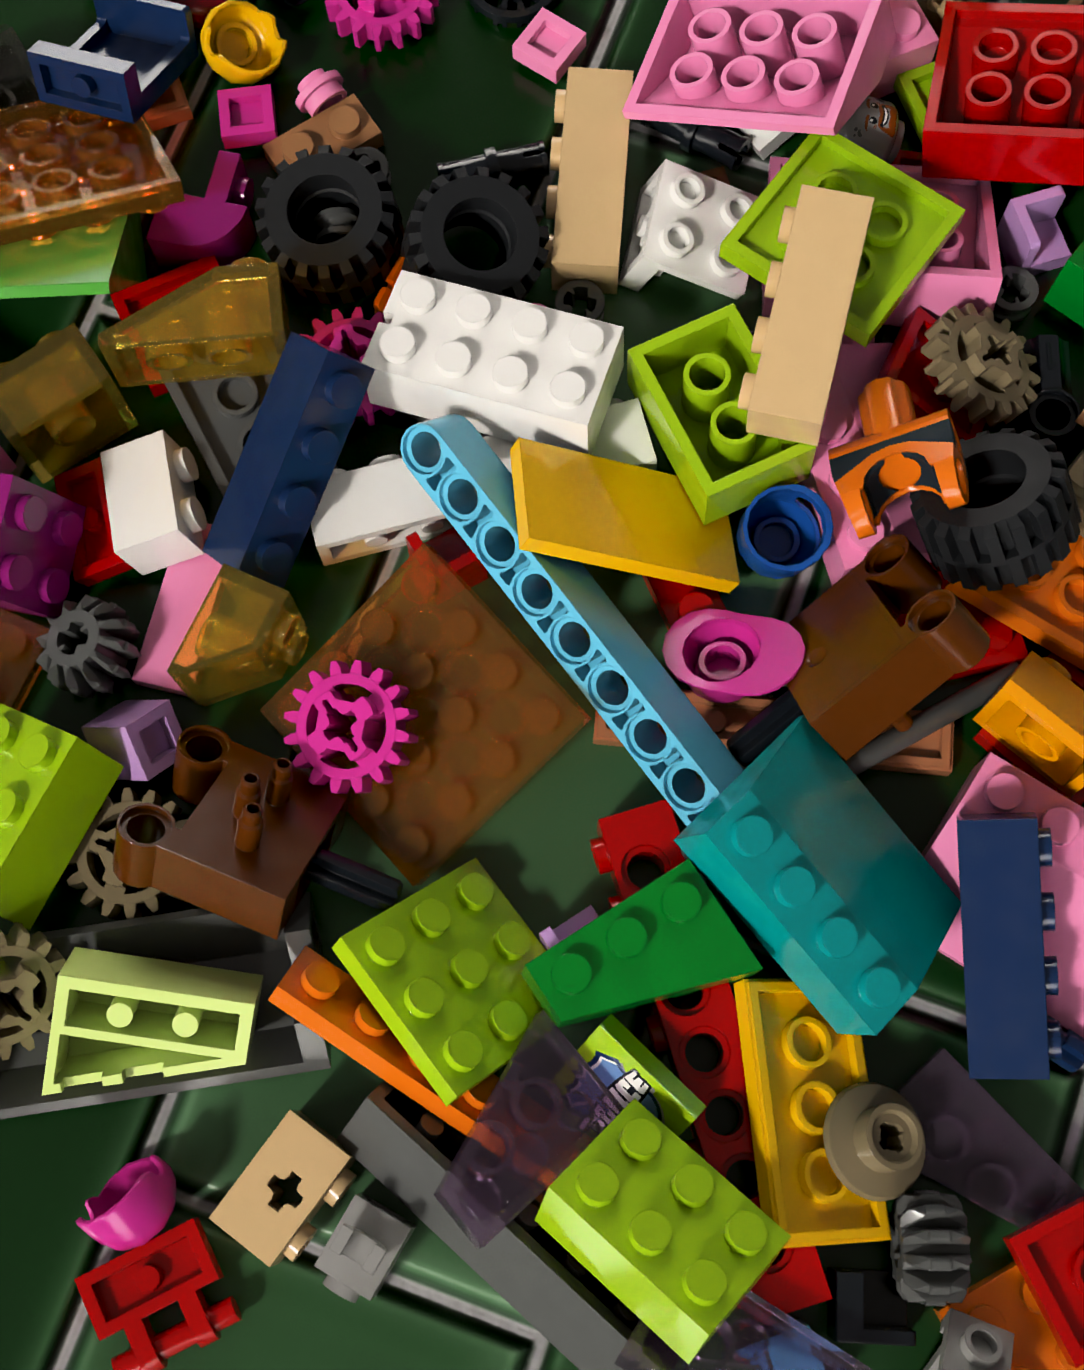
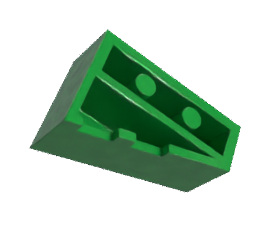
(642, 951)

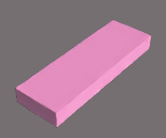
(175, 609)

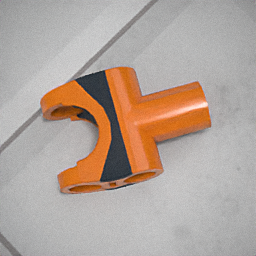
(897, 456)

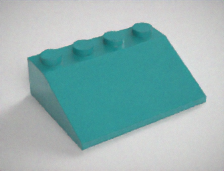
(824, 880)

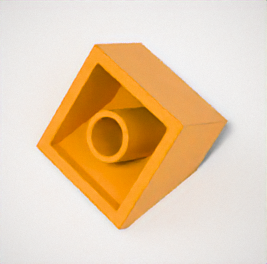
(1040, 720)

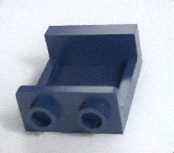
(119, 61)

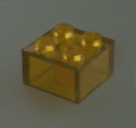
(60, 403)

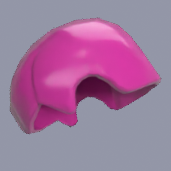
(132, 1205)

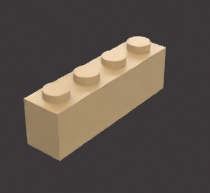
(591, 177)
(807, 315)

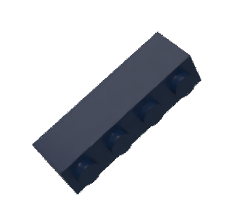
(288, 459)
(1005, 946)

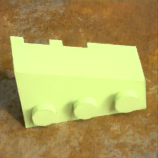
(145, 1017)

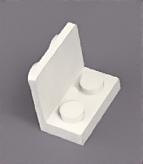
(681, 229)

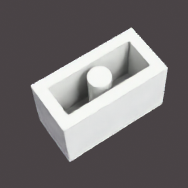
(153, 502)

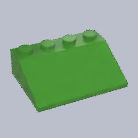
(76, 261)

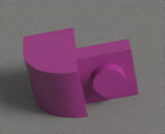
(210, 224)

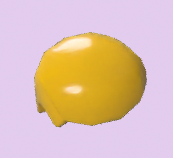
(241, 42)

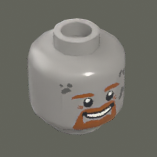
(876, 128)

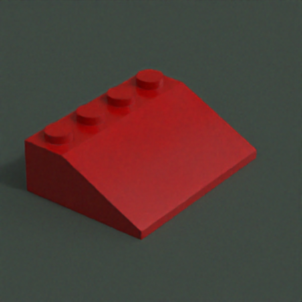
(1007, 95)

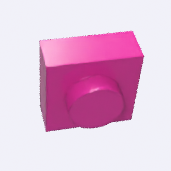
(247, 116)

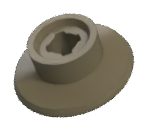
(853, 1140)

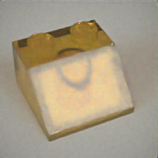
(238, 639)

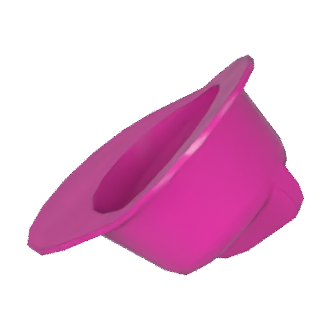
(732, 654)

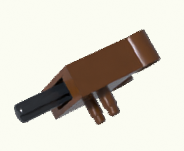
(863, 661)
(248, 842)

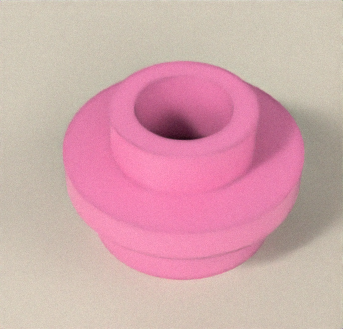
(320, 91)

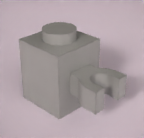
(363, 1249)

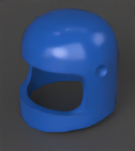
(781, 534)

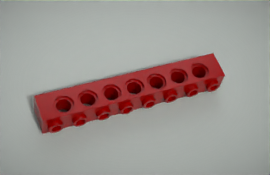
(649, 833)

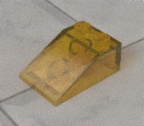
(208, 329)

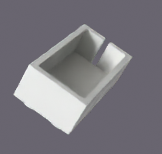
(495, 362)

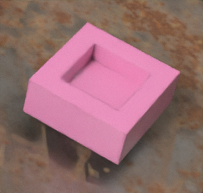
(549, 45)

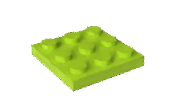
(903, 233)
(449, 977)

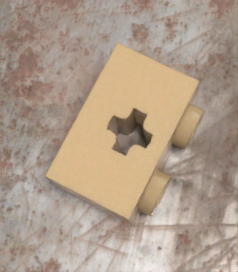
(252, 1207)

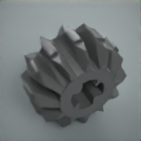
(88, 647)
(930, 1248)

